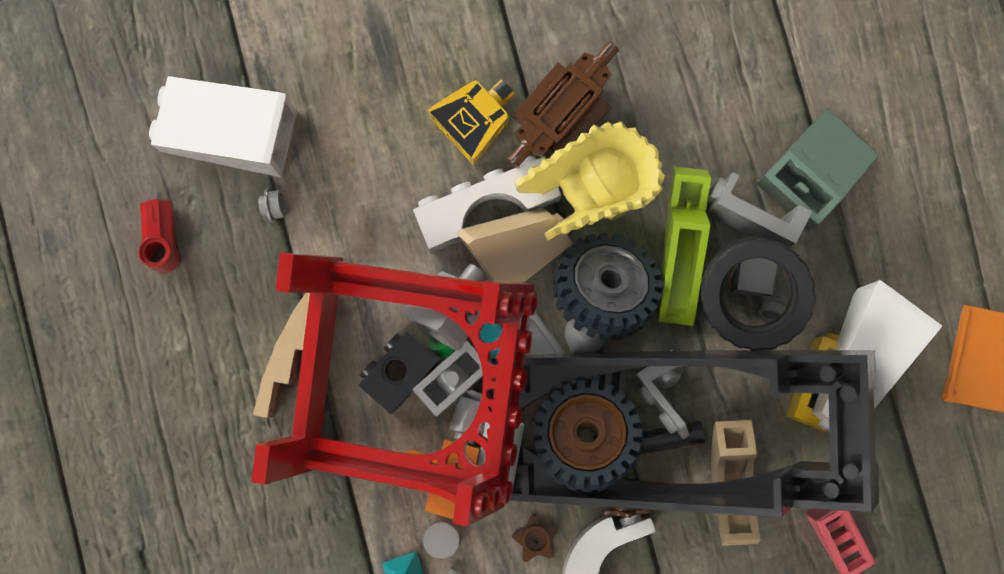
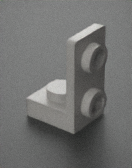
(651, 381)

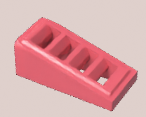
(827, 521)

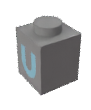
(754, 277)

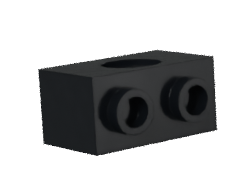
(392, 393)

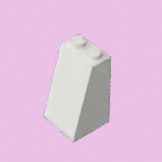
(224, 125)

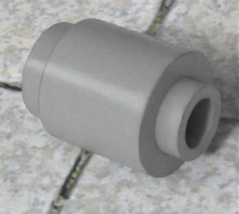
(465, 413)

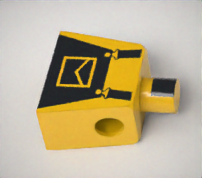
(473, 117)

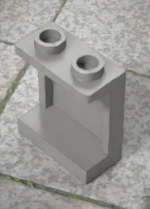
(751, 220)

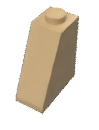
(514, 245)

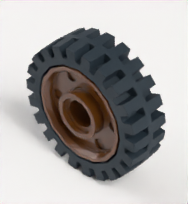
(593, 463)

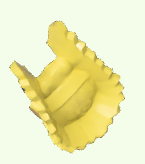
(599, 175)

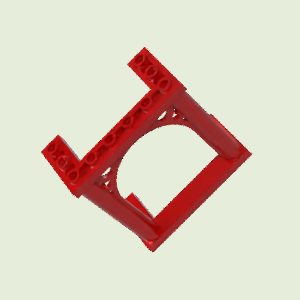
(475, 488)

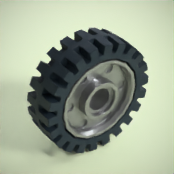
(601, 308)

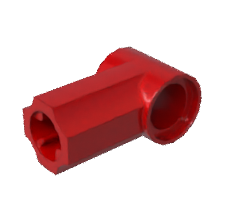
(158, 232)

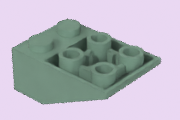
(818, 168)

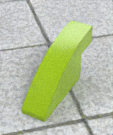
(684, 245)

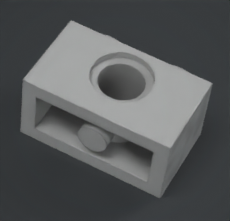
(450, 379)

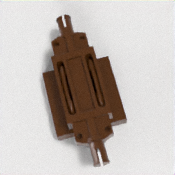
(563, 105)

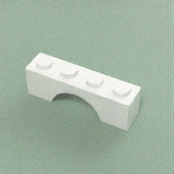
(446, 216)

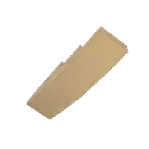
(283, 361)

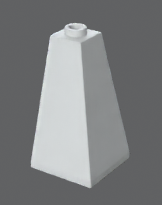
(889, 325)

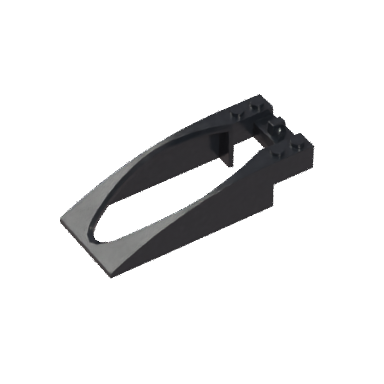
(844, 483)

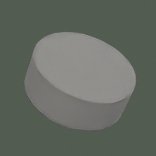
(441, 540)

